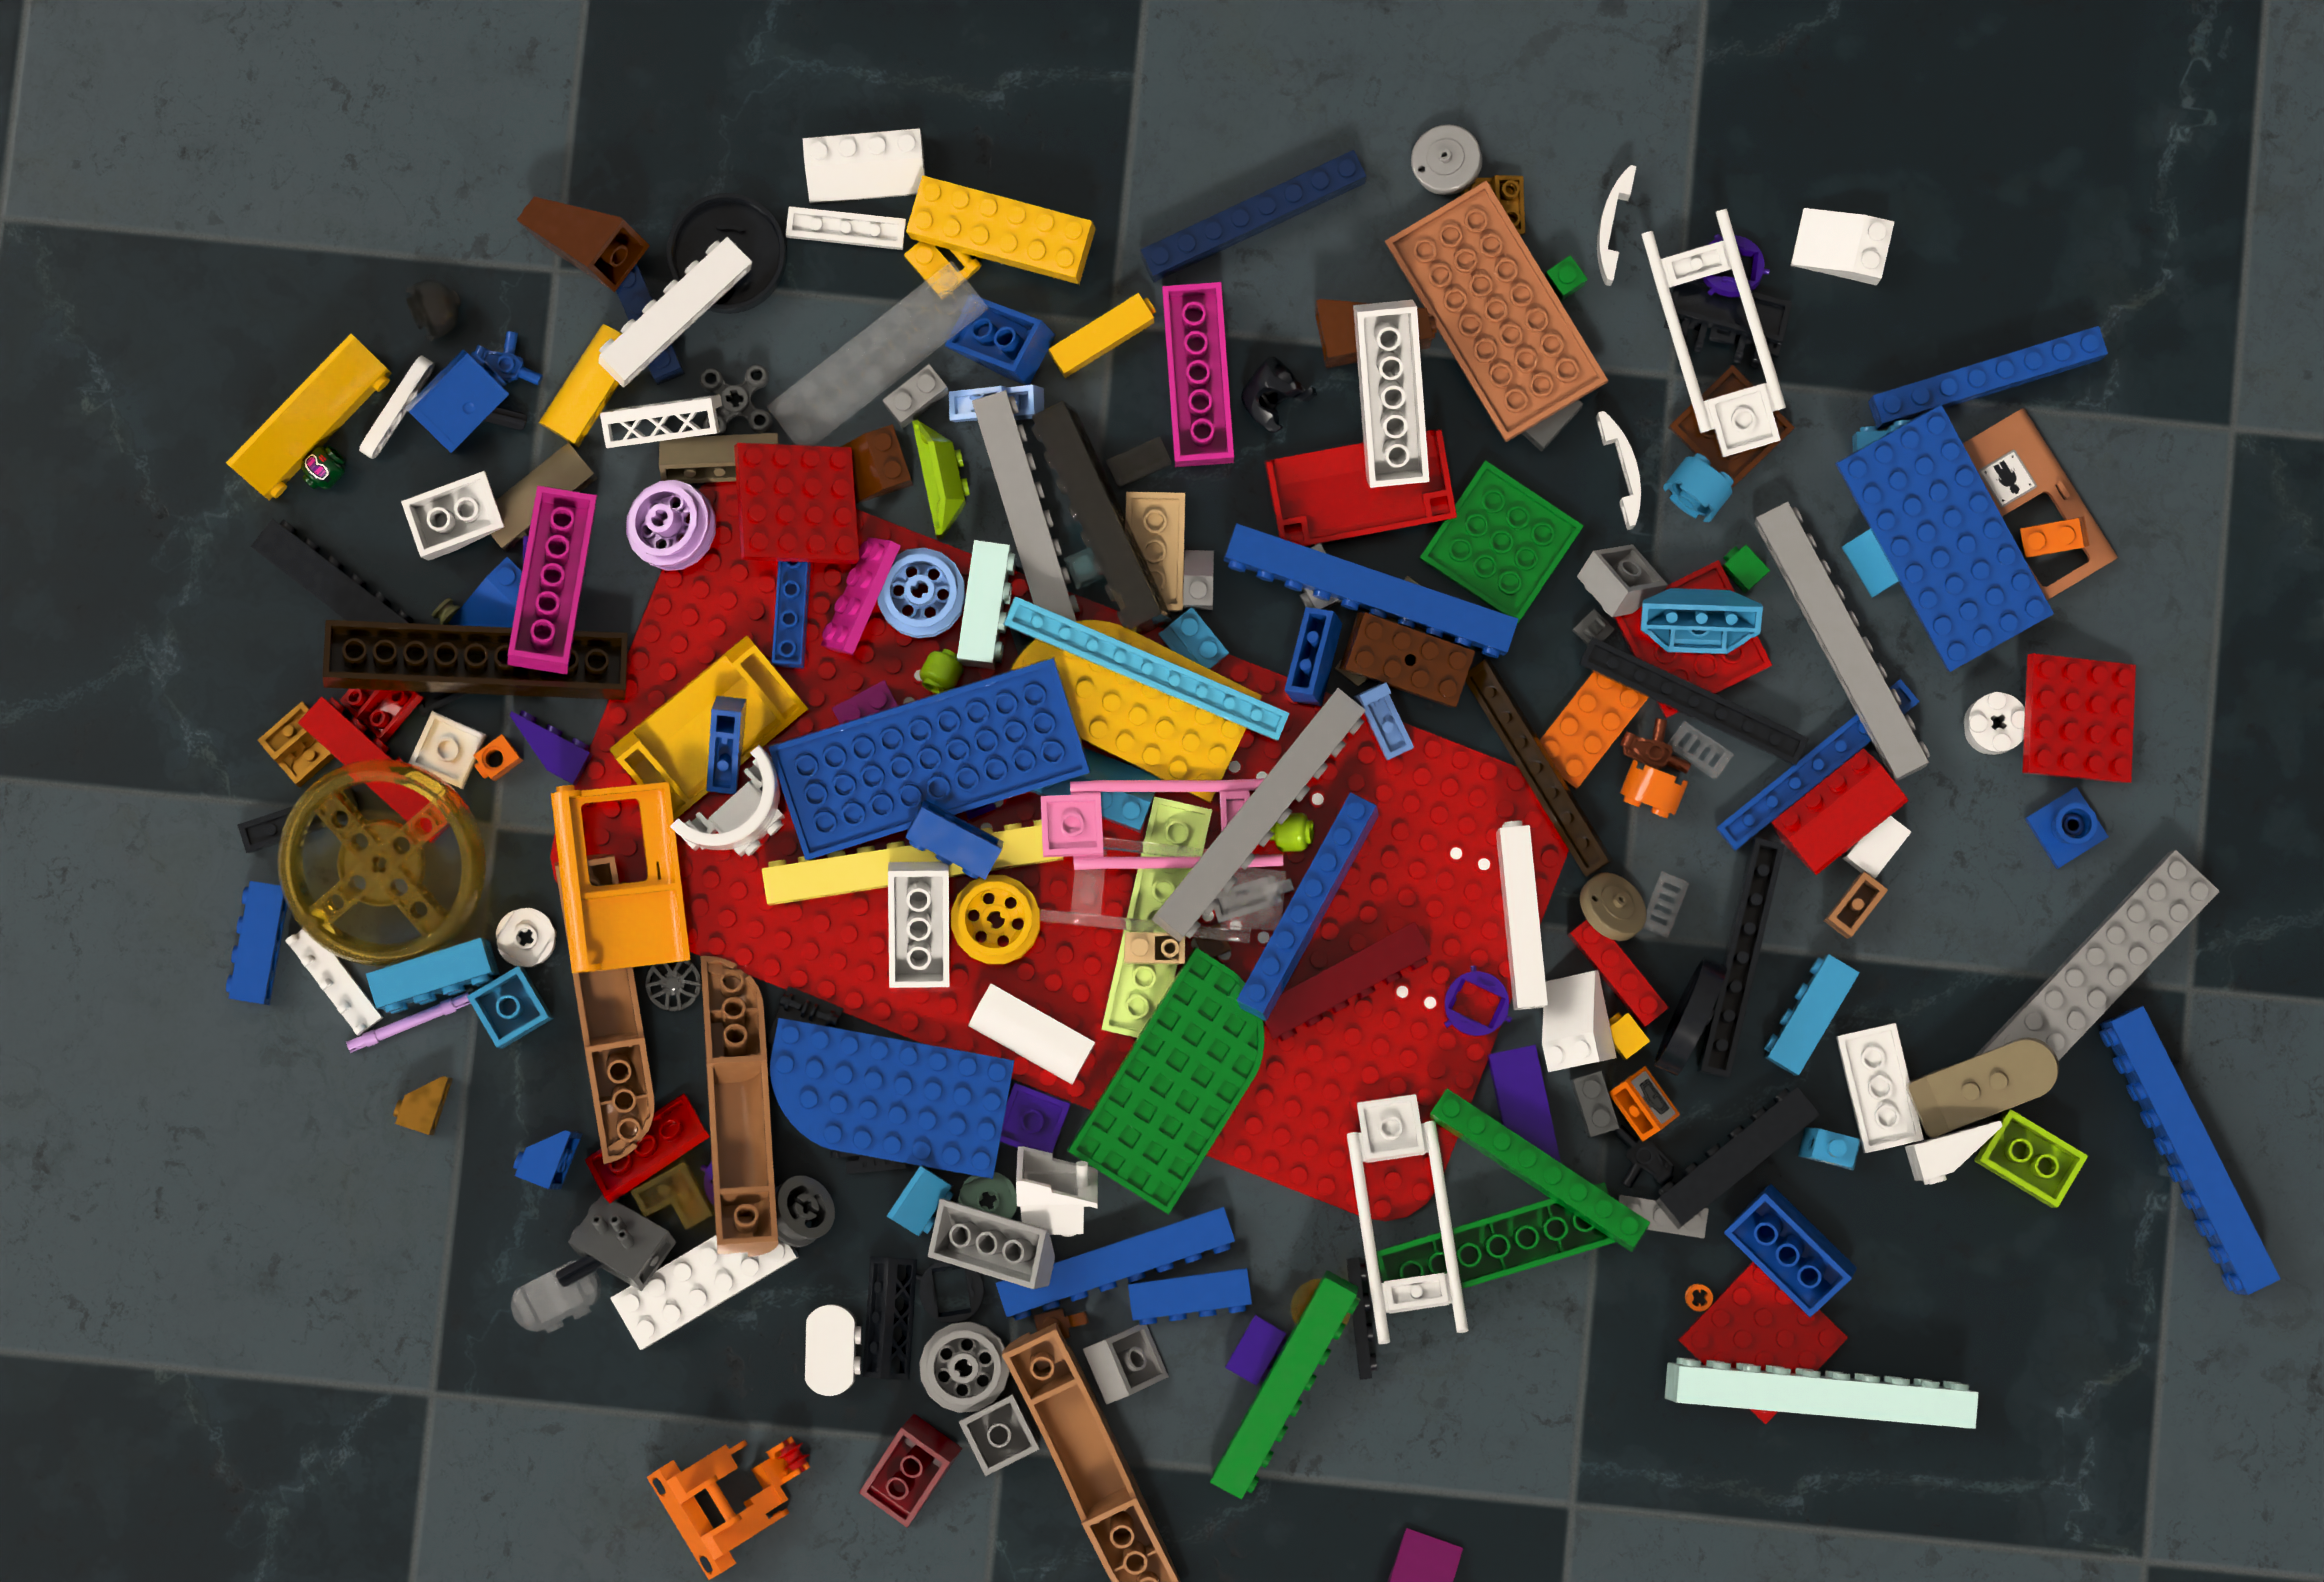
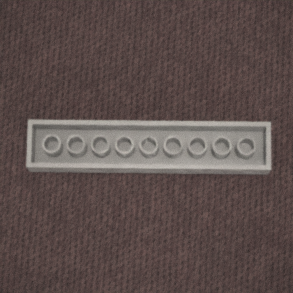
(2111, 957)

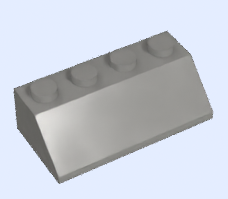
(992, 1245)

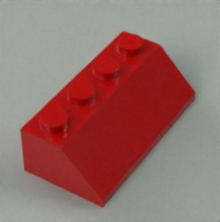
(1839, 811)

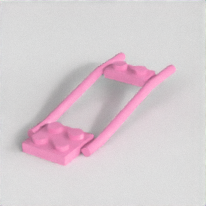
(1075, 821)

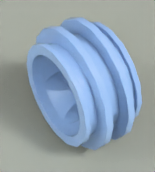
(947, 610)

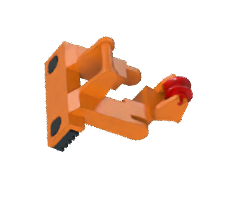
(712, 1544)

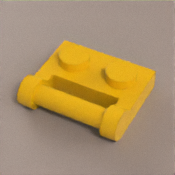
(928, 260)

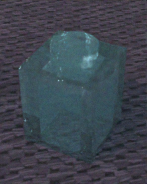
(1082, 568)

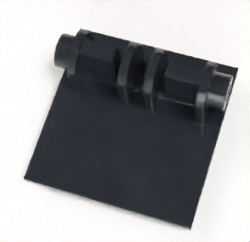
(805, 1008)

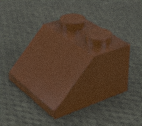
(878, 464)

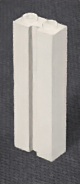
(1521, 916)

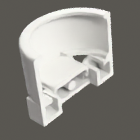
(742, 818)

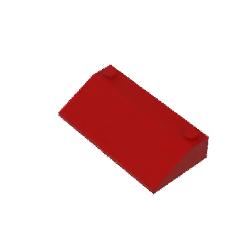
(1328, 499)

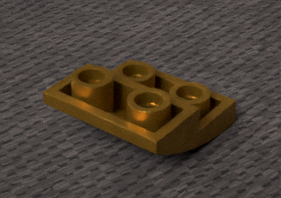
(1510, 194)

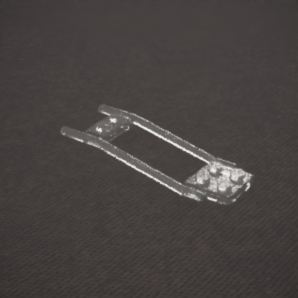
(1250, 903)

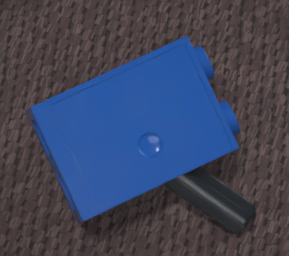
(461, 400)

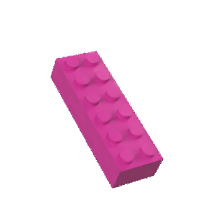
(1198, 374)
(552, 580)

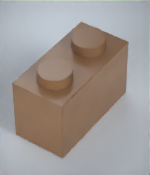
(1855, 905)

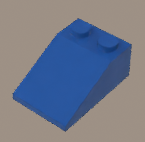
(1005, 342)
(493, 600)

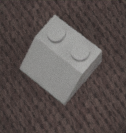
(1620, 579)
(1125, 1363)

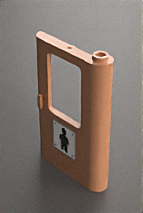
(2021, 466)

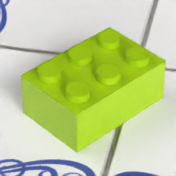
(2031, 1158)

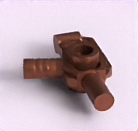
(1655, 751)

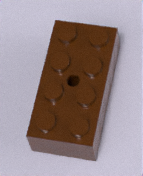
(1379, 652)

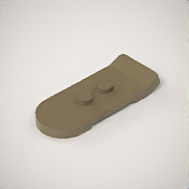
(1983, 1085)

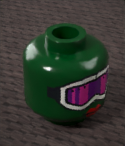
(323, 467)

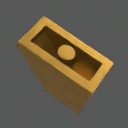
(423, 1107)

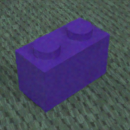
(1256, 1350)

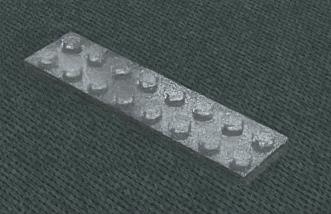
(877, 356)

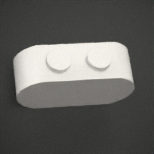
(832, 1349)

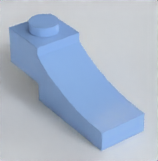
(1028, 400)

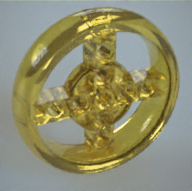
(318, 917)

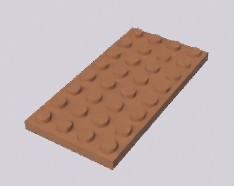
(1496, 311)

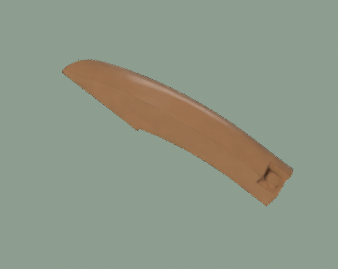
(613, 1041)

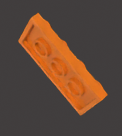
(1589, 726)

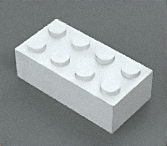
(918, 924)

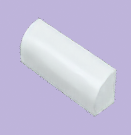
(1031, 1034)

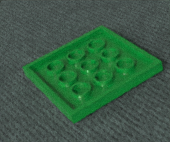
(1501, 542)

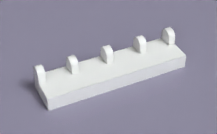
(336, 983)

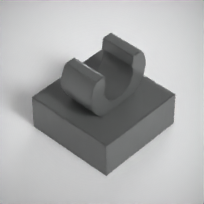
(1593, 626)

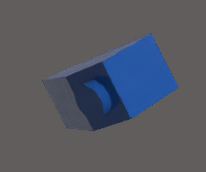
(725, 744)

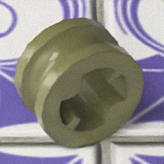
(445, 611)

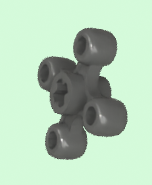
(745, 391)

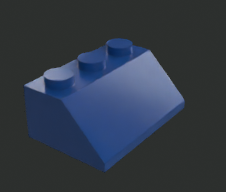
(548, 1160)

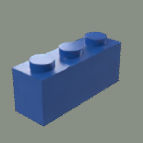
(1313, 656)
(954, 840)

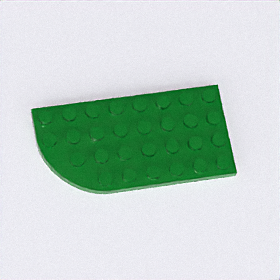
(1175, 1085)

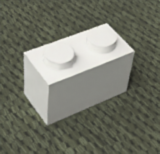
(1877, 847)

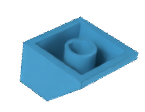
(1870, 563)
(920, 1201)

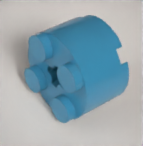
(1699, 487)

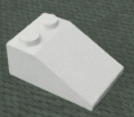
(1843, 244)
(453, 516)
(1576, 1023)
(1945, 1153)

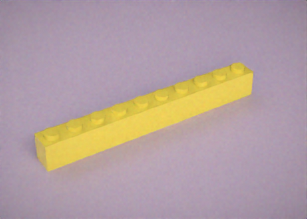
(869, 868)

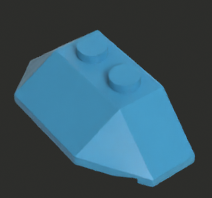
(1700, 620)

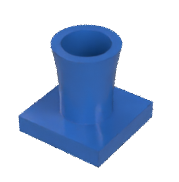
(2055, 837)

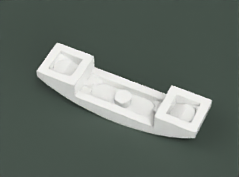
(1608, 258)
(1611, 433)

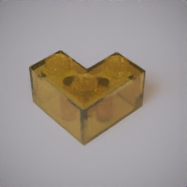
(675, 1188)

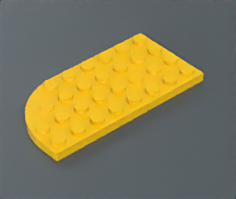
(1141, 722)

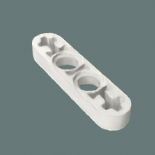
(395, 408)

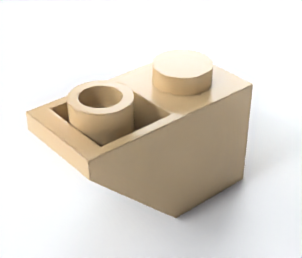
(1153, 948)

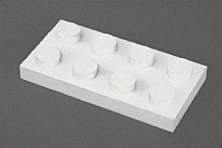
(1877, 1088)

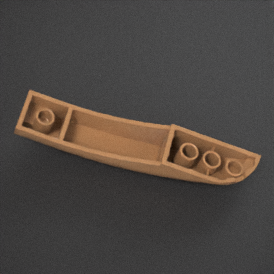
(738, 1110)
(1088, 1458)

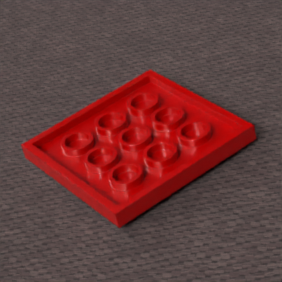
(796, 503)
(1704, 670)
(2079, 718)
(1761, 1327)

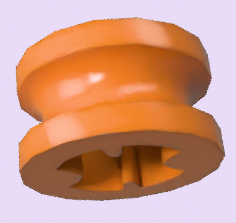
(1689, 1297)

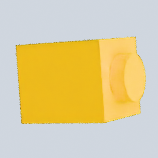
(1626, 1035)

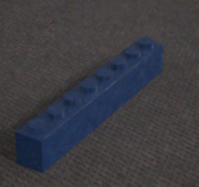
(1253, 216)

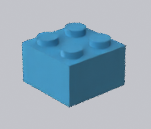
(510, 1007)

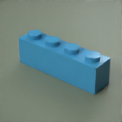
(1811, 1014)

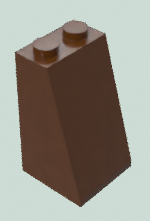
(588, 239)
(1338, 336)

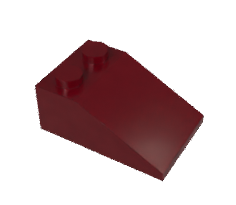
(910, 1470)

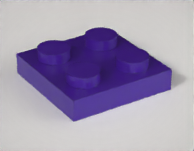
(1033, 1119)

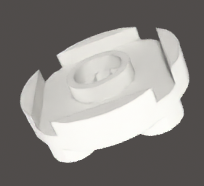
(509, 941)

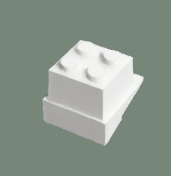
(1054, 1191)

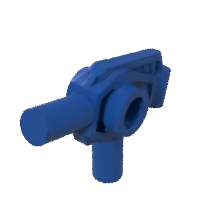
(506, 363)

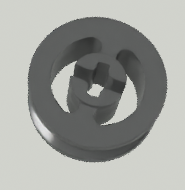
(809, 1203)

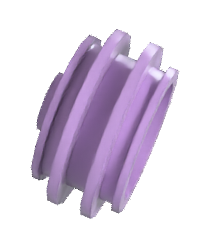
(649, 525)

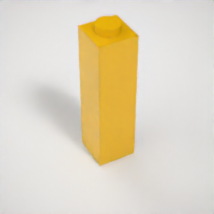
(1102, 335)

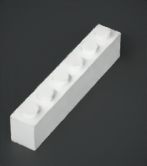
(674, 312)

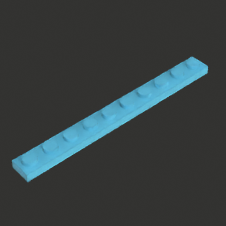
(1146, 668)

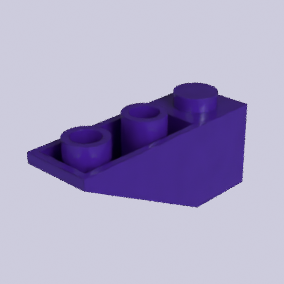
(557, 755)

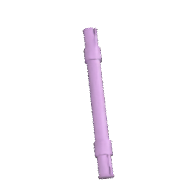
(374, 1036)

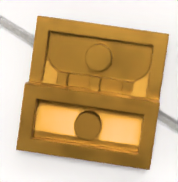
(295, 748)

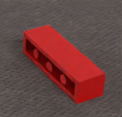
(1619, 973)

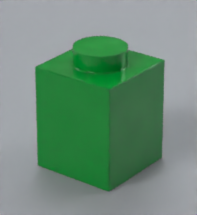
(1566, 278)
(1744, 567)

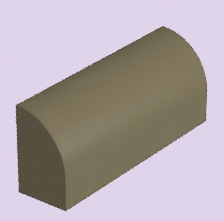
(560, 471)

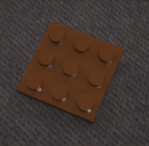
(1706, 443)

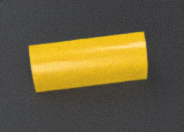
(582, 393)

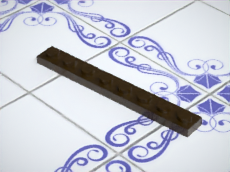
(1537, 768)

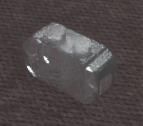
(546, 1303)

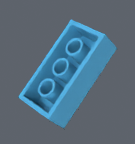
(433, 974)

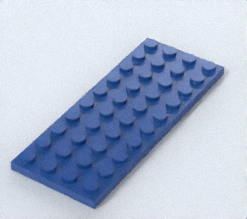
(942, 749)

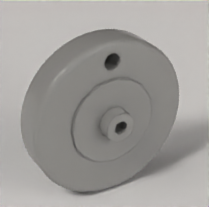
(1446, 159)

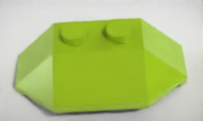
(941, 476)

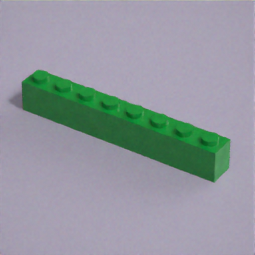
(1539, 1170)
(1284, 1385)

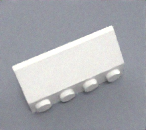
(863, 165)

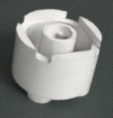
(1978, 723)

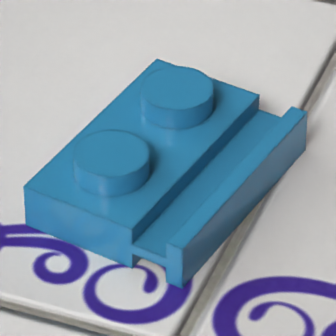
(1194, 640)

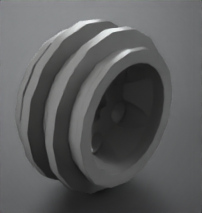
(945, 1392)

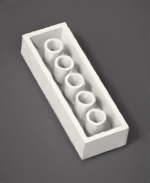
(1391, 393)
(693, 1287)

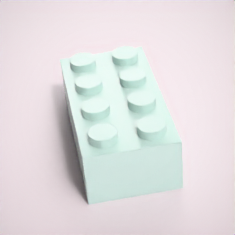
(984, 605)

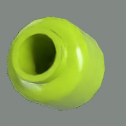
(941, 671)
(1294, 833)

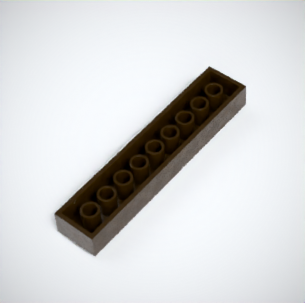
(465, 661)

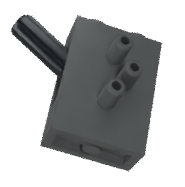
(617, 1242)

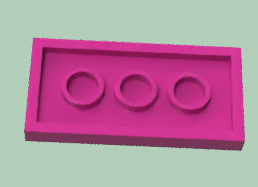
(860, 595)

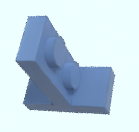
(1384, 720)

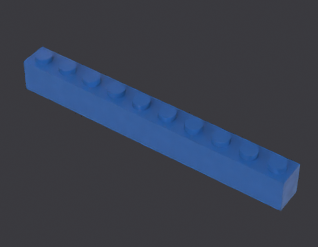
(1370, 590)

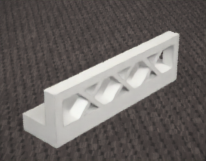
(664, 410)

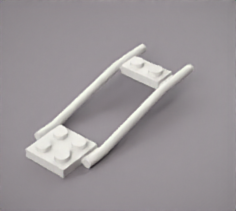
(1745, 416)
(1394, 1131)

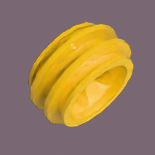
(972, 899)

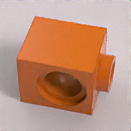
(510, 758)

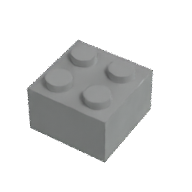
(999, 1434)

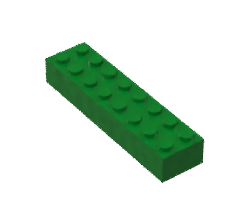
(1497, 1244)

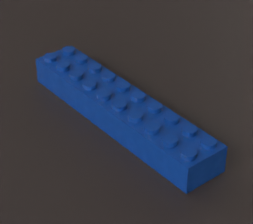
(2189, 1152)

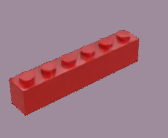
(350, 744)

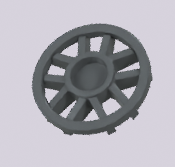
(673, 984)

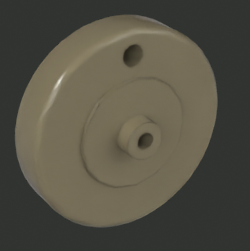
(1613, 906)

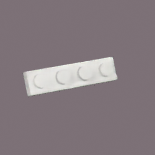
(845, 228)

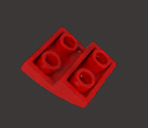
(381, 709)

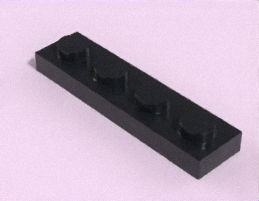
(267, 829)
(1362, 1330)

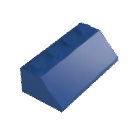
(1790, 1250)

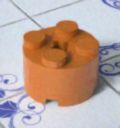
(1654, 789)

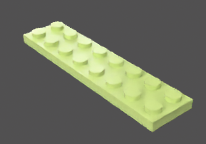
(1140, 987)

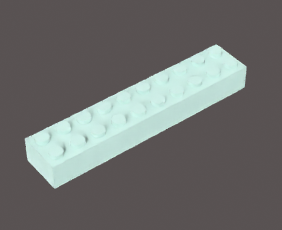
(1821, 1395)

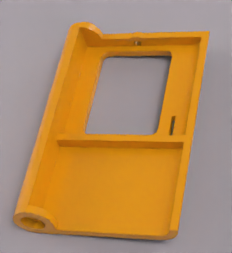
(624, 921)

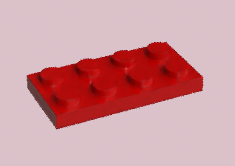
(672, 1134)

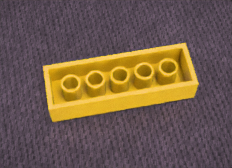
(1000, 229)

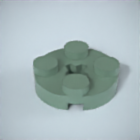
(999, 1186)

